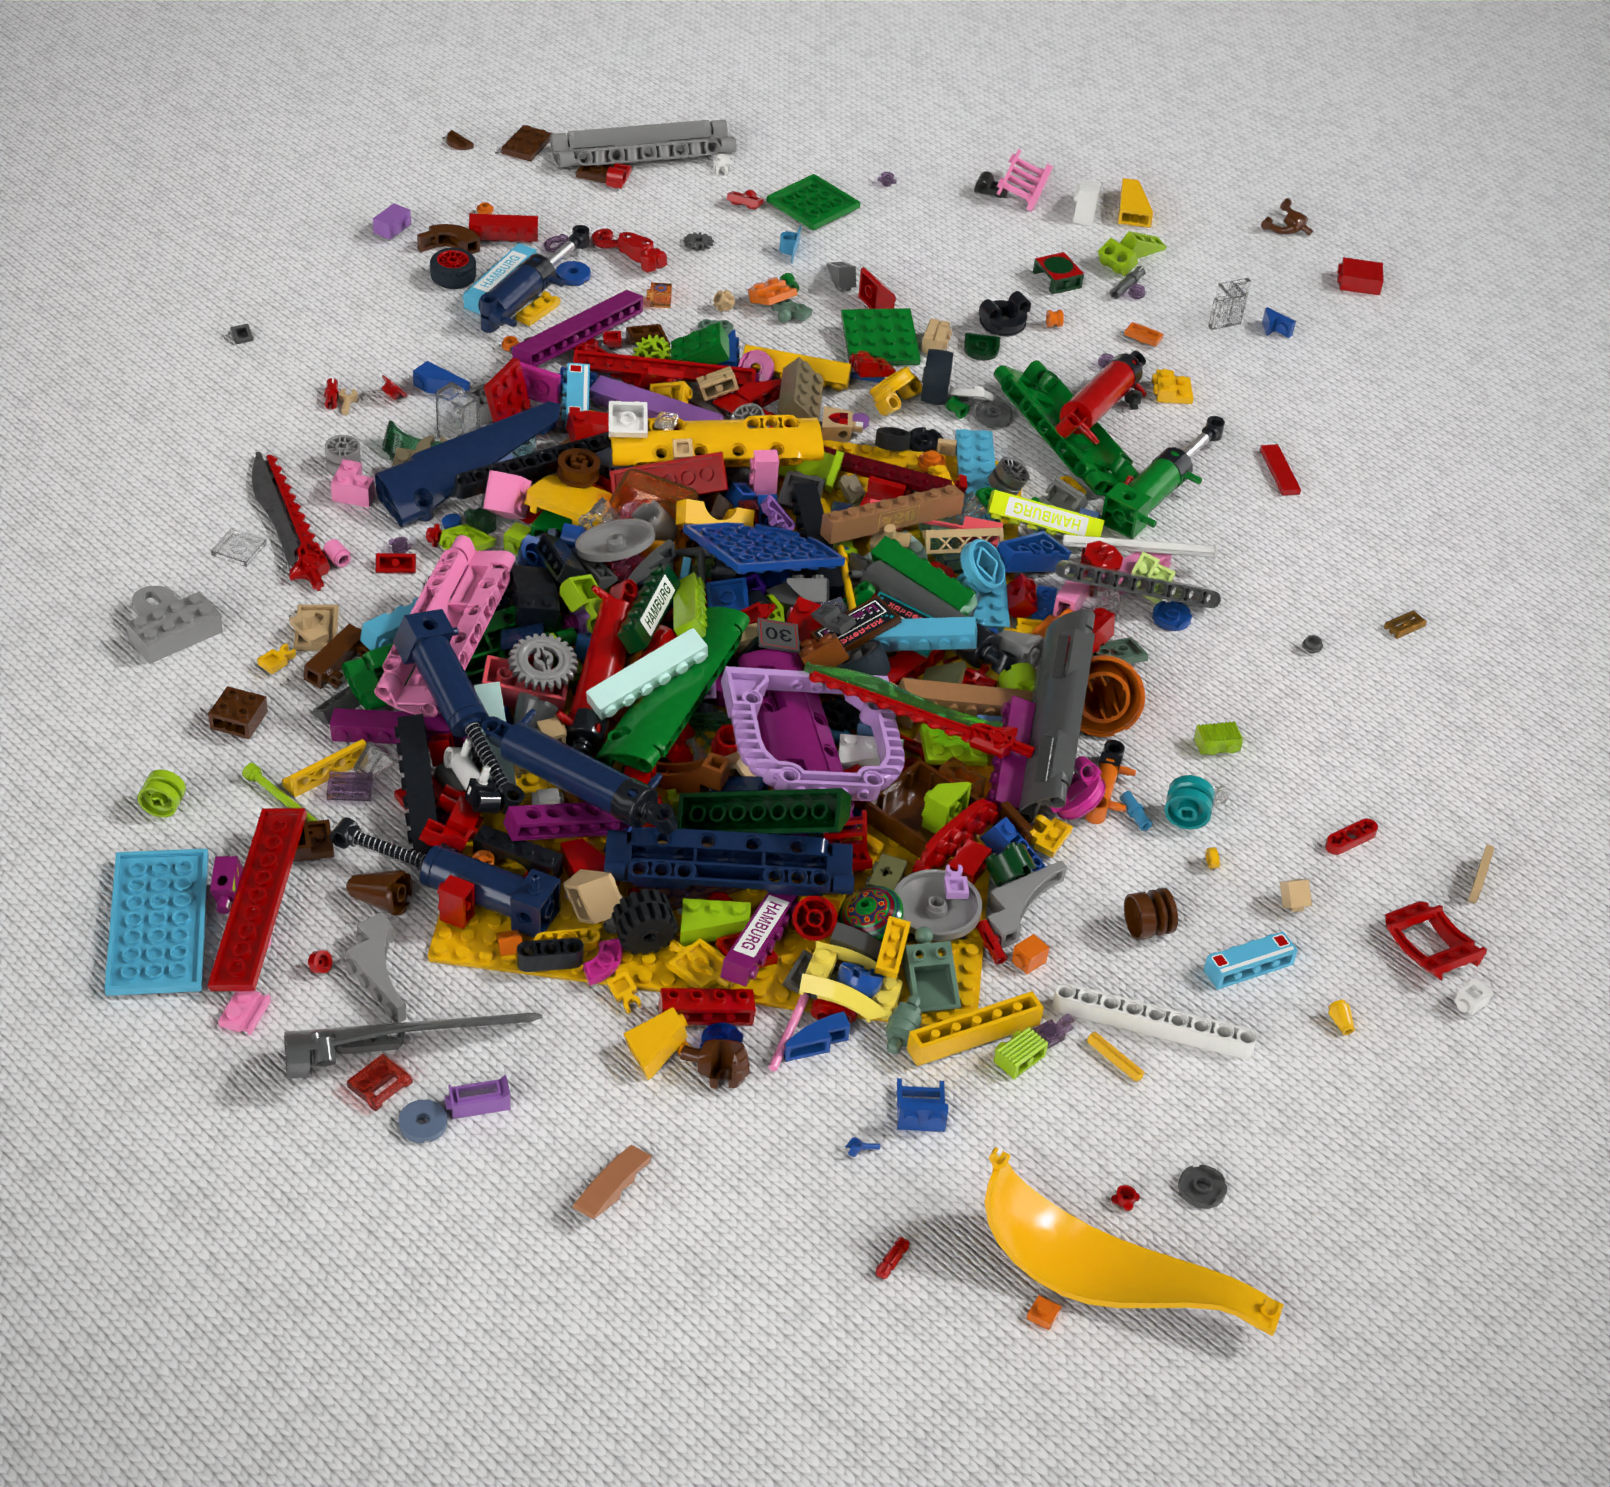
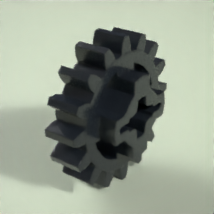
(841, 715)

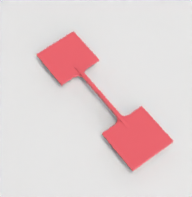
(969, 523)

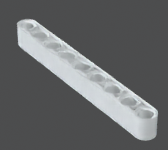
(1154, 1020)

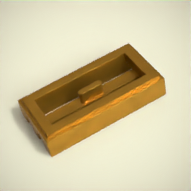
(1407, 626)

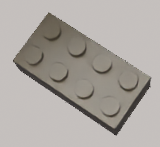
(800, 391)

